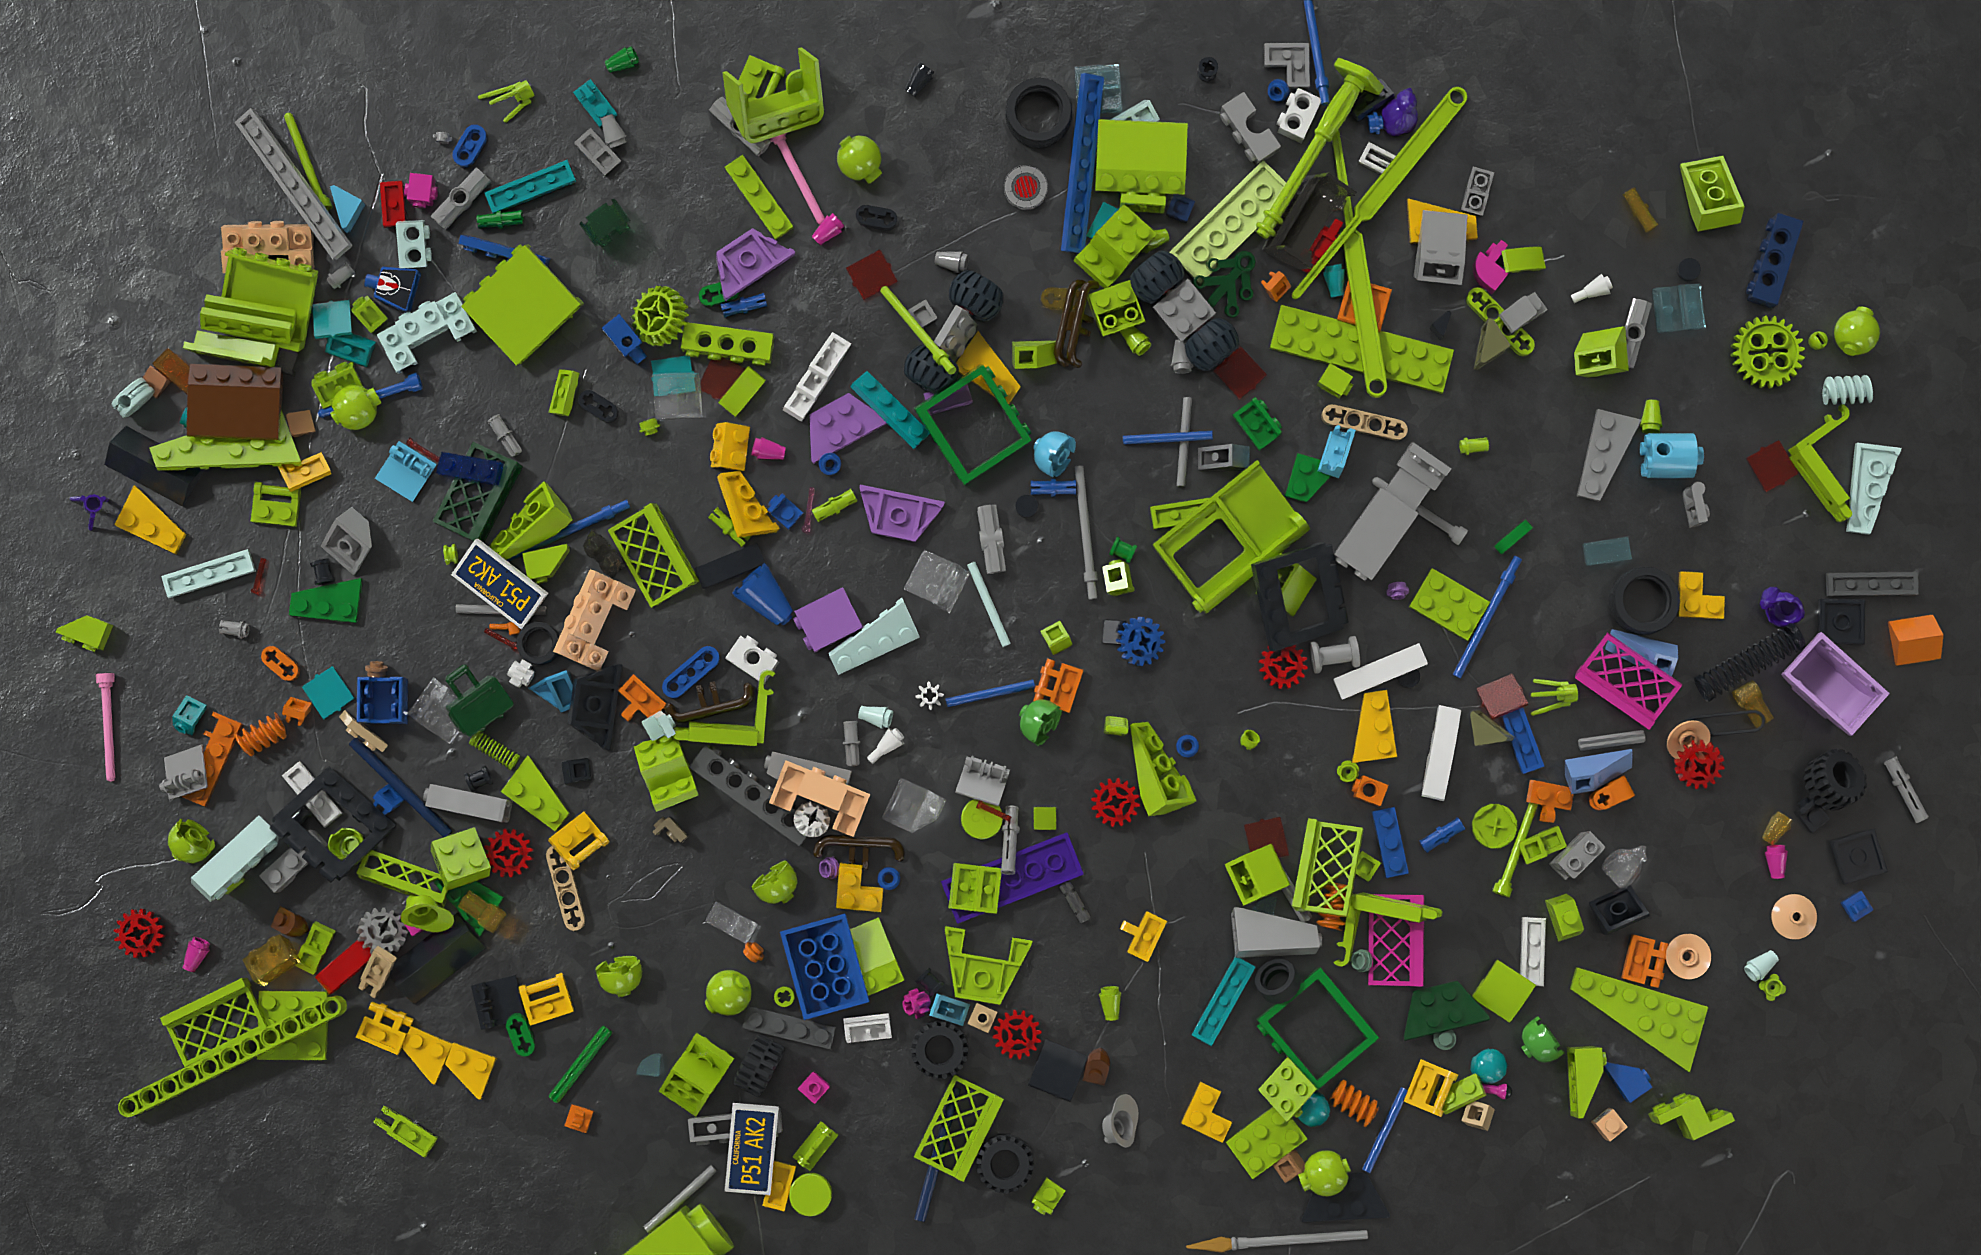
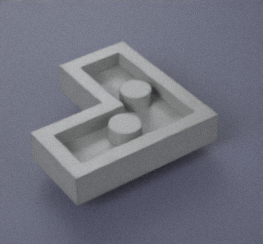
(1293, 57)

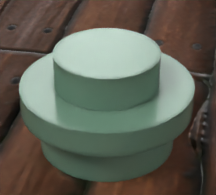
(1361, 960)
(1444, 1040)

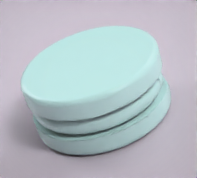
(133, 397)

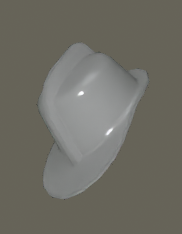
(1121, 1122)

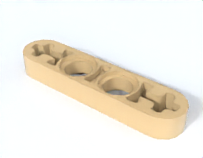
(1363, 426)
(561, 889)

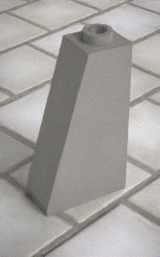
(776, 761)
(468, 803)
(1269, 935)

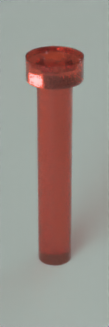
(410, 442)
(255, 590)
(502, 639)
(994, 811)

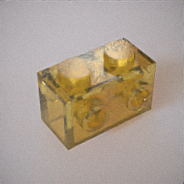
(271, 960)

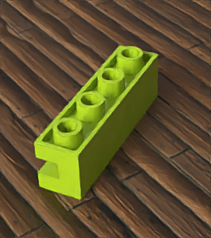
(248, 319)

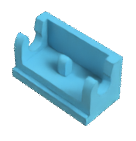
(1336, 451)

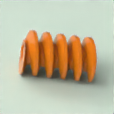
(261, 735)
(1333, 921)
(1354, 1102)

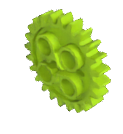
(1765, 332)

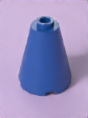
(764, 596)

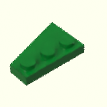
(328, 602)
(455, 896)

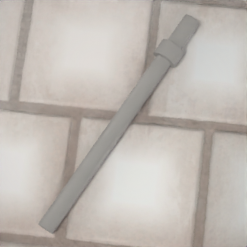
(1090, 575)

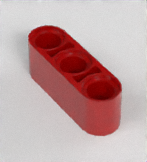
(344, 967)

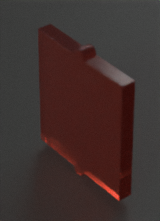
(871, 274)
(1240, 372)
(720, 377)
(1772, 465)
(1502, 696)
(1265, 833)

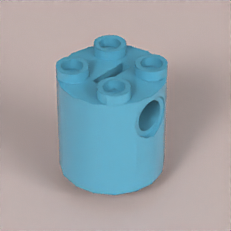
(1670, 455)

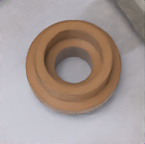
(376, 669)

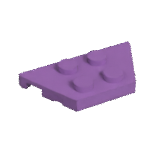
(748, 260)
(841, 425)
(898, 513)

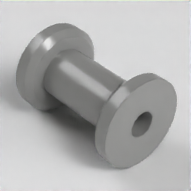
(1335, 654)

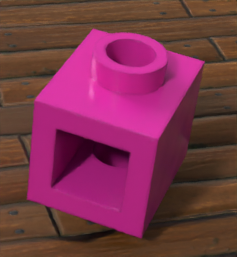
(421, 190)

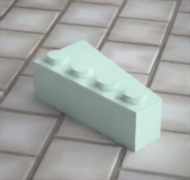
(235, 859)

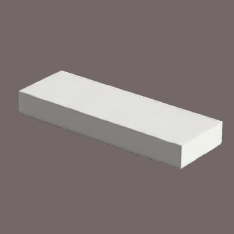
(321, 805)
(1533, 949)

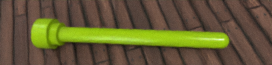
(303, 155)
(1503, 886)

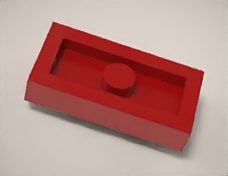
(392, 203)

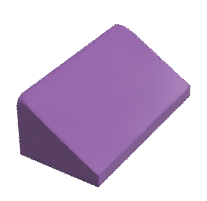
(957, 399)

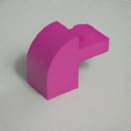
(1486, 271)

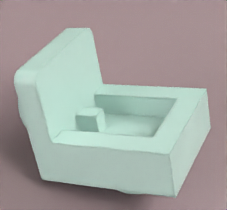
(659, 725)

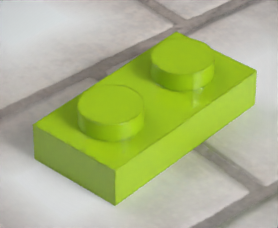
(564, 392)
(1463, 1093)

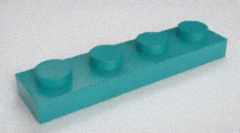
(530, 187)
(890, 409)
(1223, 1001)

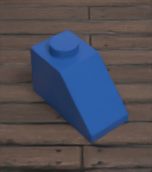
(1628, 1080)

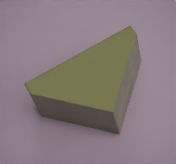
(1487, 731)

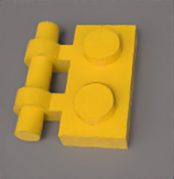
(383, 1035)

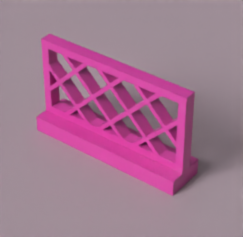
(1621, 698)
(1416, 947)

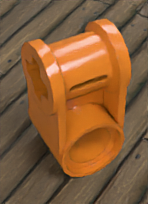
(1614, 793)

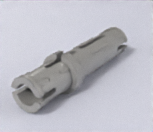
(1919, 812)
(1010, 832)

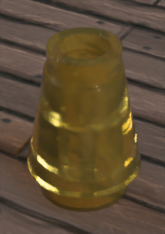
(1777, 827)

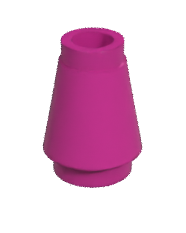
(828, 229)
(767, 449)
(1776, 859)
(196, 952)

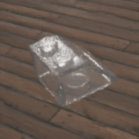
(677, 396)

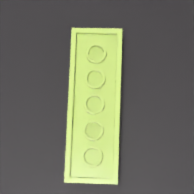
(1229, 222)

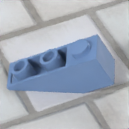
(1657, 652)
(1594, 771)

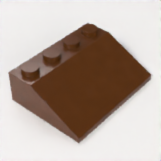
(234, 401)

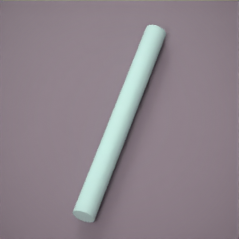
(988, 603)

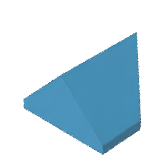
(556, 690)

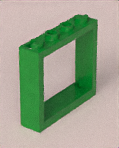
(1010, 410)
(1280, 1046)

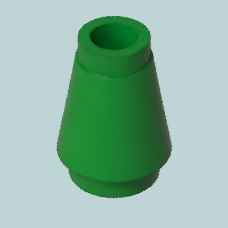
(622, 60)

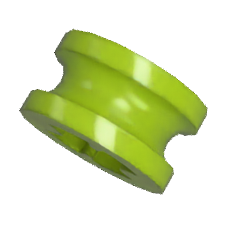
(450, 554)
(782, 990)

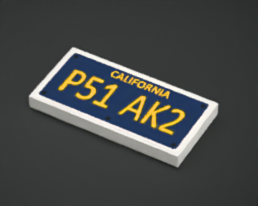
(499, 583)
(751, 1148)

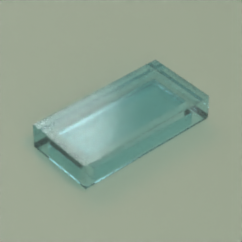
(1607, 551)

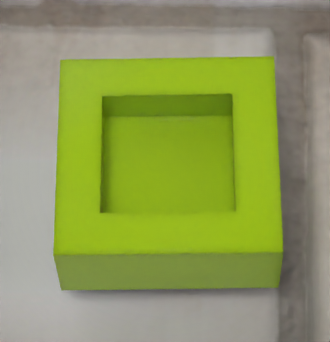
(1366, 866)

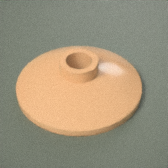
(1684, 734)
(1783, 916)
(1699, 956)

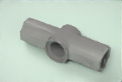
(723, 114)
(471, 187)
(1636, 319)
(991, 539)

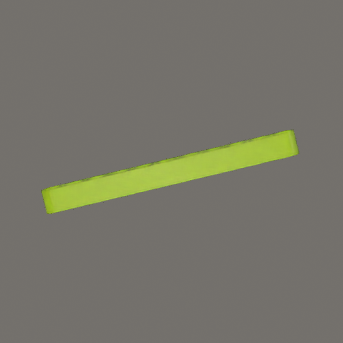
(222, 1060)

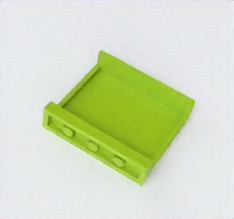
(274, 284)
(521, 304)

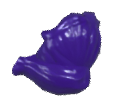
(1400, 113)
(1781, 607)

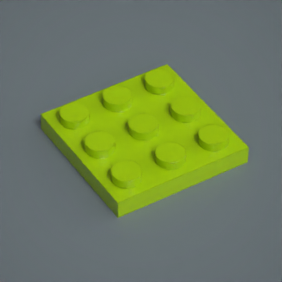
(281, 1004)

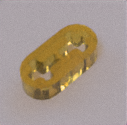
(1057, 292)

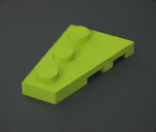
(535, 795)

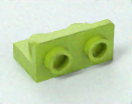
(1143, 201)
(329, 383)

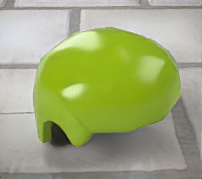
(344, 842)

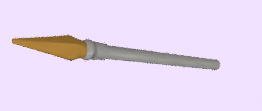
(1224, 1244)

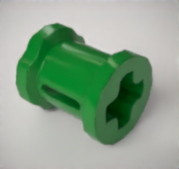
(1123, 550)

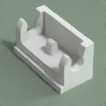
(867, 1027)

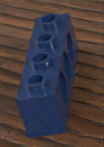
(1789, 229)

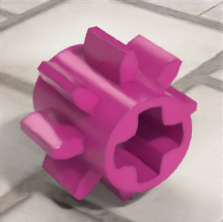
(916, 1003)

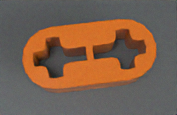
(276, 667)

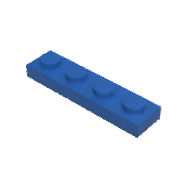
(492, 249)

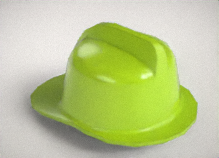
(426, 915)

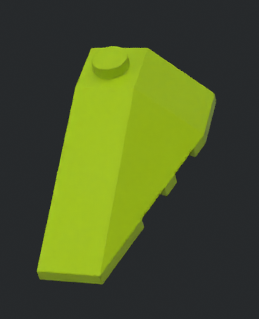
(537, 521)
(1158, 780)

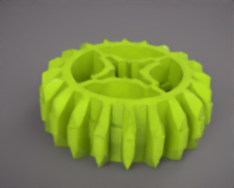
(659, 329)

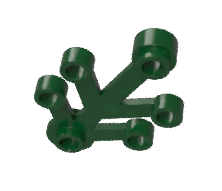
(1227, 282)

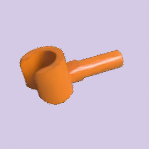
(512, 628)

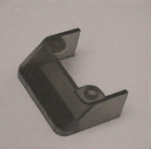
(1305, 217)

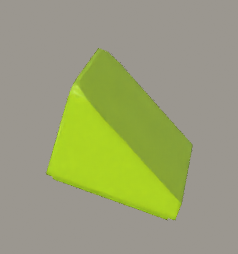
(1056, 637)
(1044, 818)

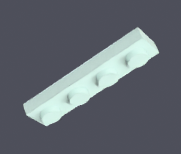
(208, 573)

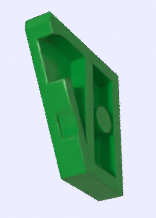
(1305, 478)

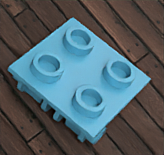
(405, 471)

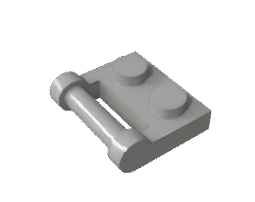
(1694, 504)

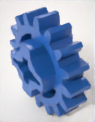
(1132, 636)

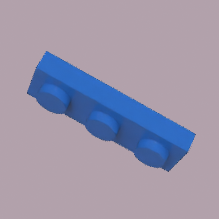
(1524, 742)
(1390, 842)

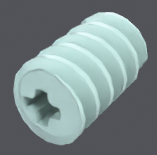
(1847, 388)

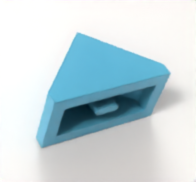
(347, 207)
(949, 1009)

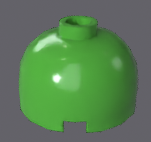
(1038, 719)
(1540, 1042)

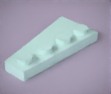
(1869, 484)
(881, 636)

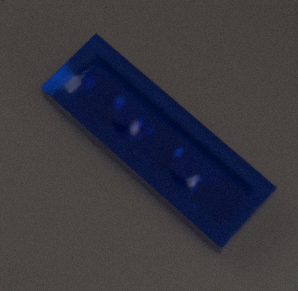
(470, 468)

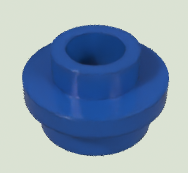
(1273, 92)
(1375, 123)
(832, 469)
(1194, 743)
(881, 878)

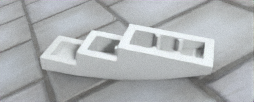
(817, 376)
(1380, 671)
(1441, 753)

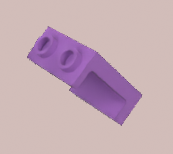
(827, 620)

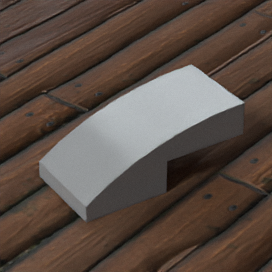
(597, 151)

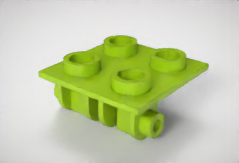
(1287, 1089)

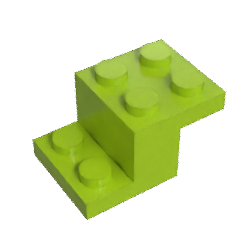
(1115, 247)
(665, 772)
(696, 1074)
(1690, 1116)

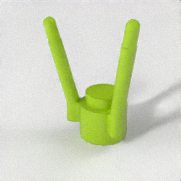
(519, 90)
(1565, 692)

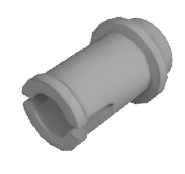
(340, 276)
(234, 628)

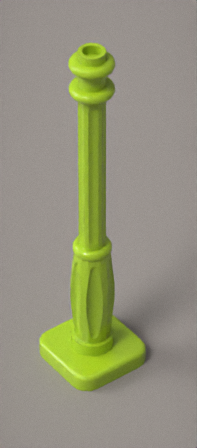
(1355, 81)

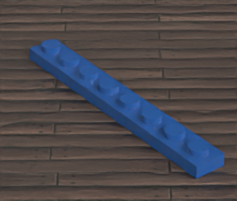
(1082, 163)

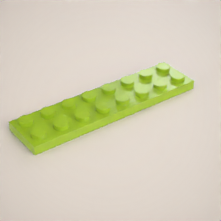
(1337, 343)

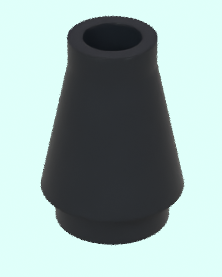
(919, 79)

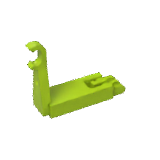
(1817, 473)
(731, 733)
(1382, 906)

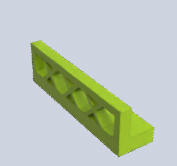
(233, 349)
(396, 883)

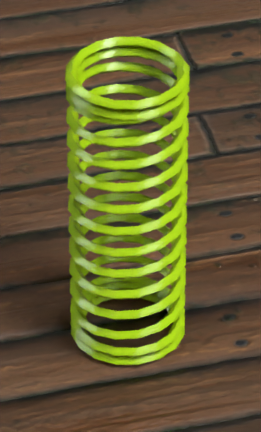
(475, 739)

